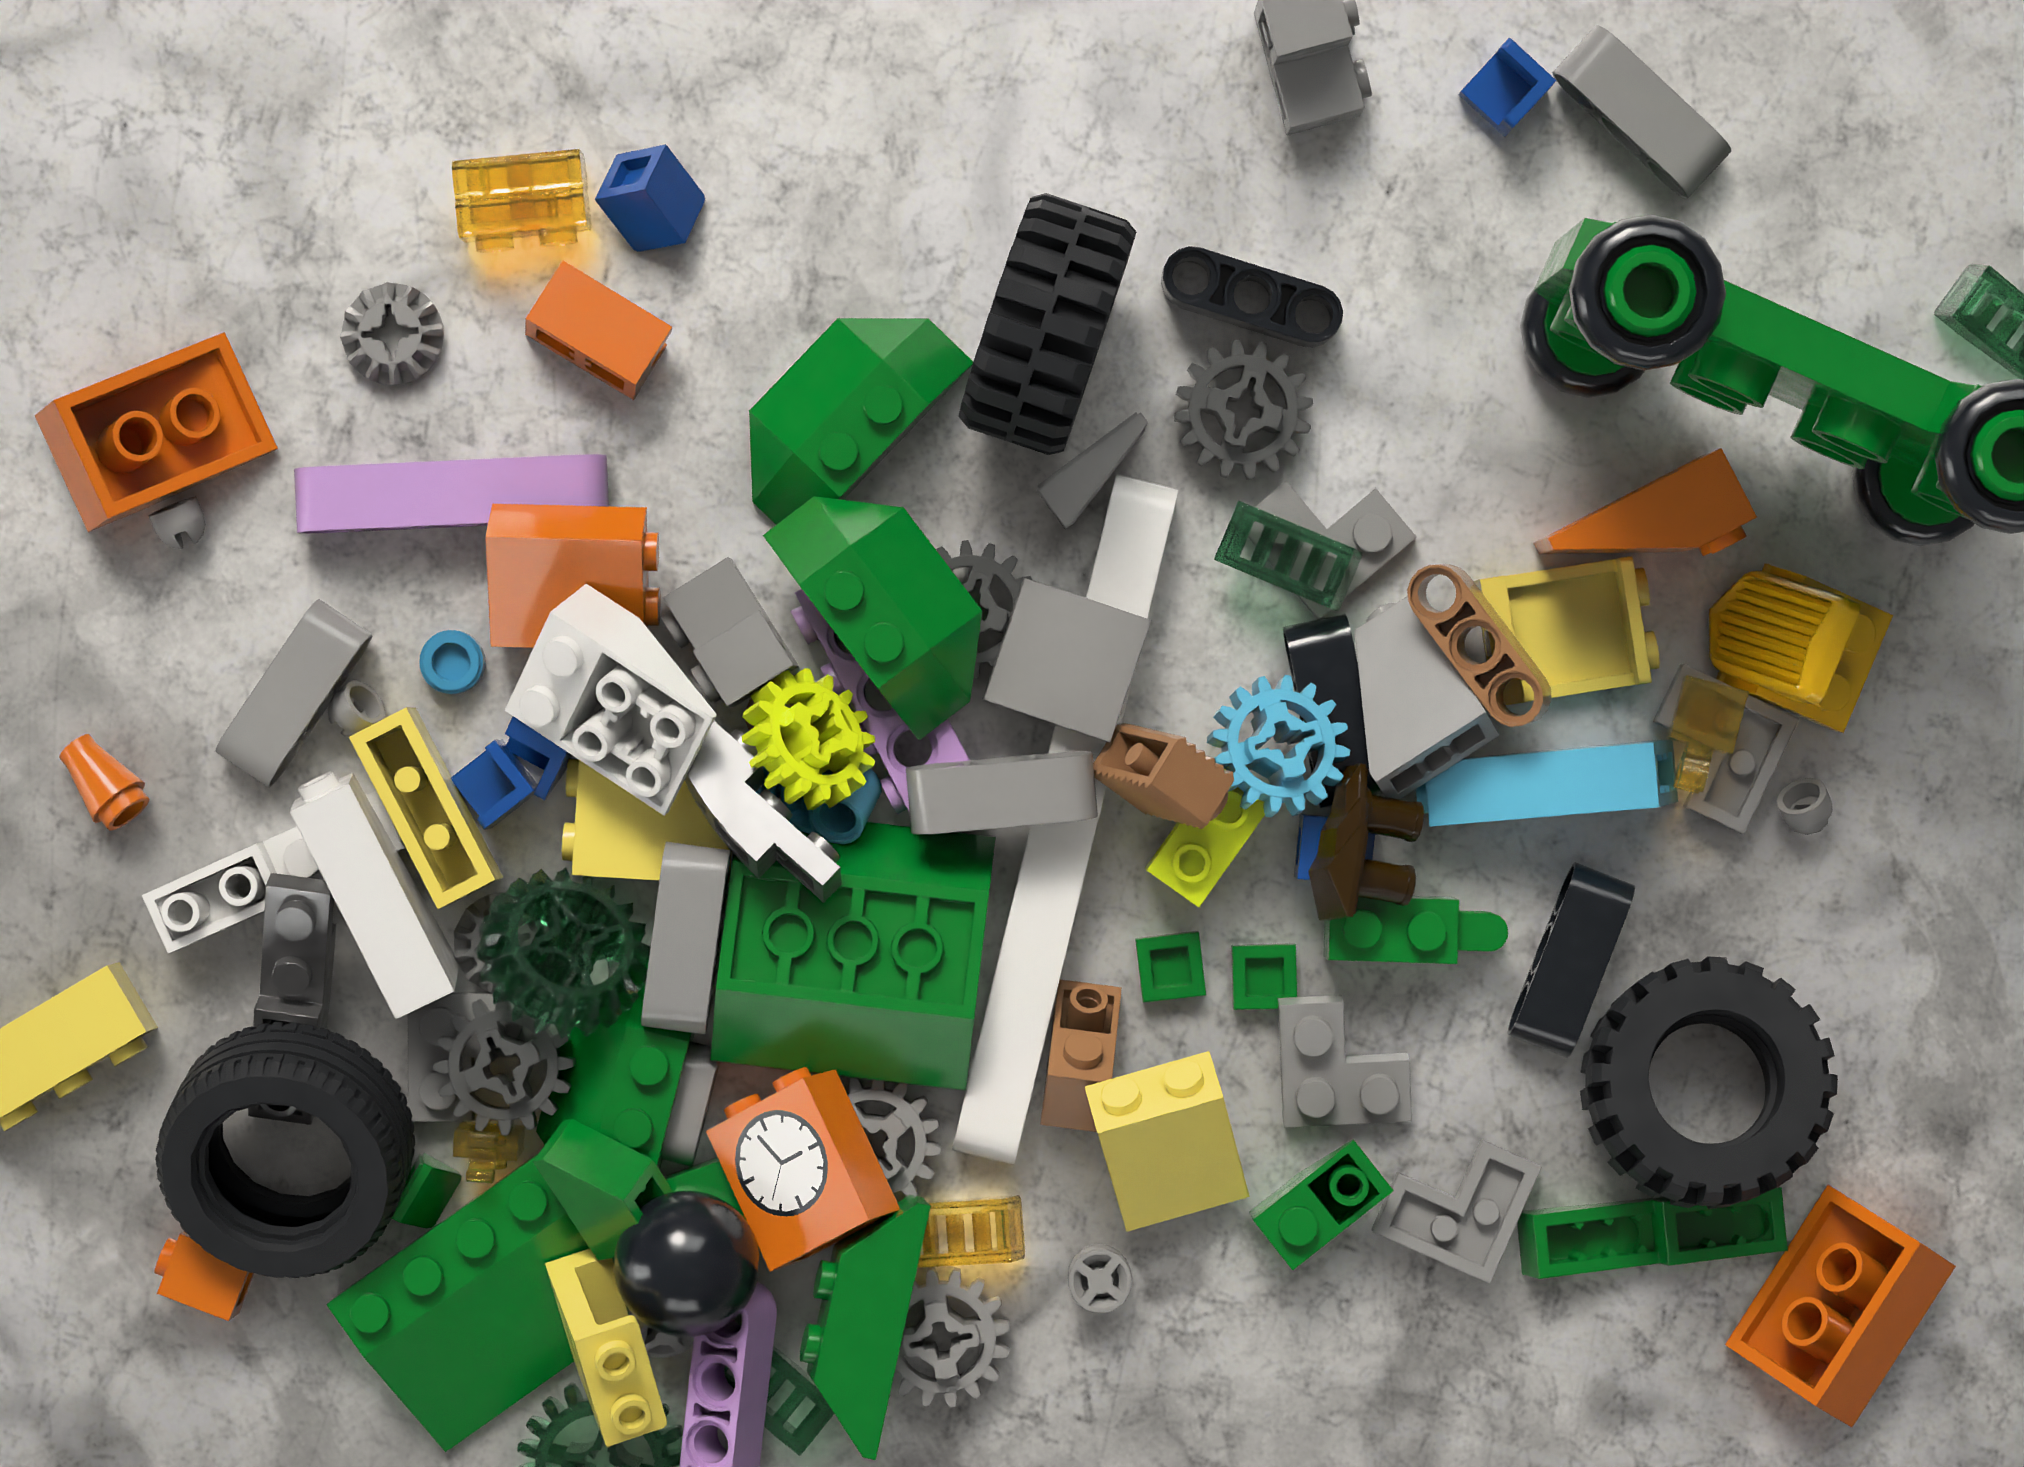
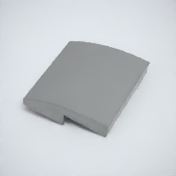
(1066, 659)

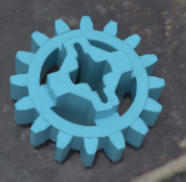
(1274, 720)

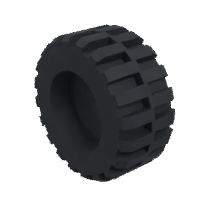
(1046, 323)
(1777, 1034)

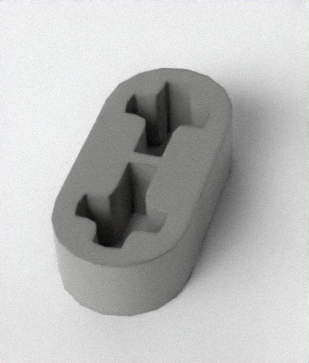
(690, 1106)

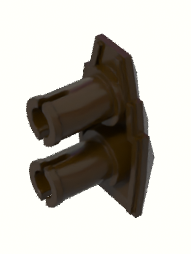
(1340, 866)

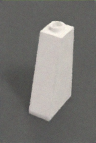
(375, 893)

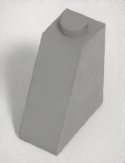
(1413, 702)

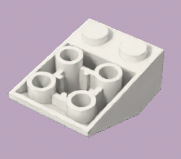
(613, 698)

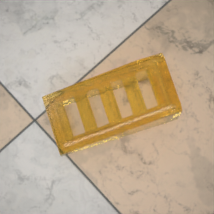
(1008, 1232)

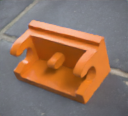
(597, 330)

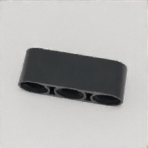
(1283, 291)
(1326, 656)
(1571, 960)

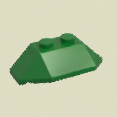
(846, 408)
(886, 602)
(622, 1082)
(864, 1318)

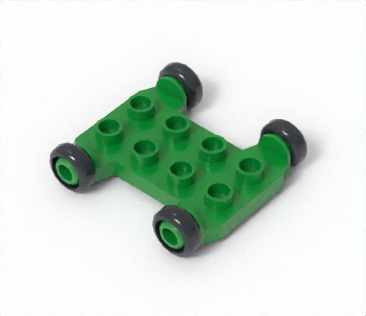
(1654, 295)

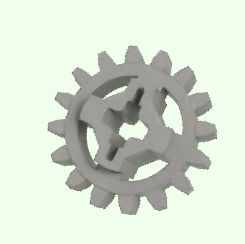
(894, 1125)
(972, 1331)

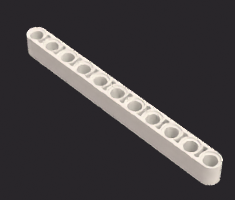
(1055, 862)

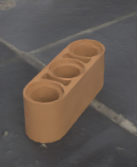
(1450, 631)

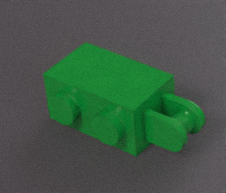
(1421, 932)

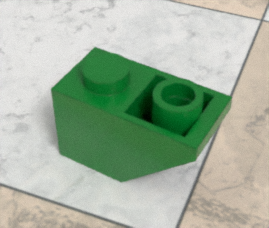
(598, 1183)
(1320, 1203)

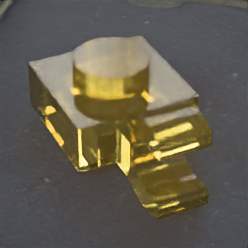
(1707, 721)
(487, 1149)

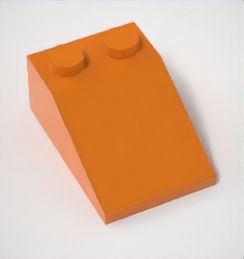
(155, 431)
(1680, 511)

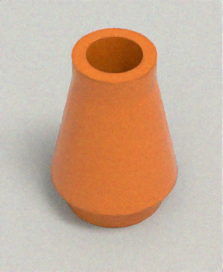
(105, 784)

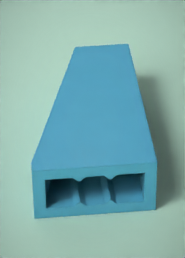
(1552, 783)

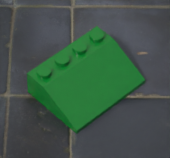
(468, 1308)

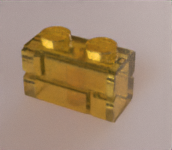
(521, 198)

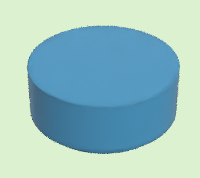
(452, 662)

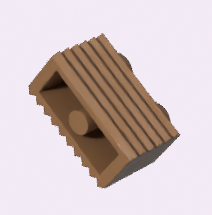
(1163, 775)

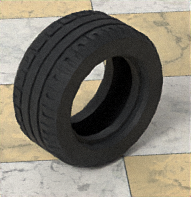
(257, 1225)

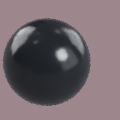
(687, 1264)

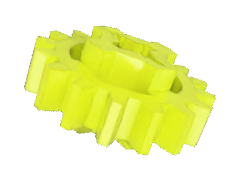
(808, 739)

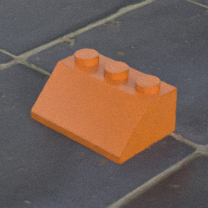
(1840, 1306)

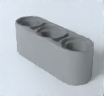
(1641, 111)
(293, 693)
(1001, 792)
(685, 937)

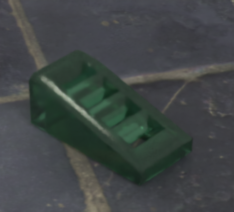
(1963, 298)
(1340, 575)
(776, 1422)

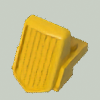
(1795, 643)

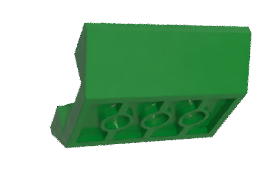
(871, 976)

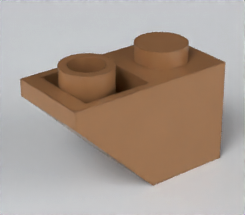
(1079, 1051)

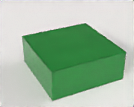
(1170, 966)
(1263, 975)

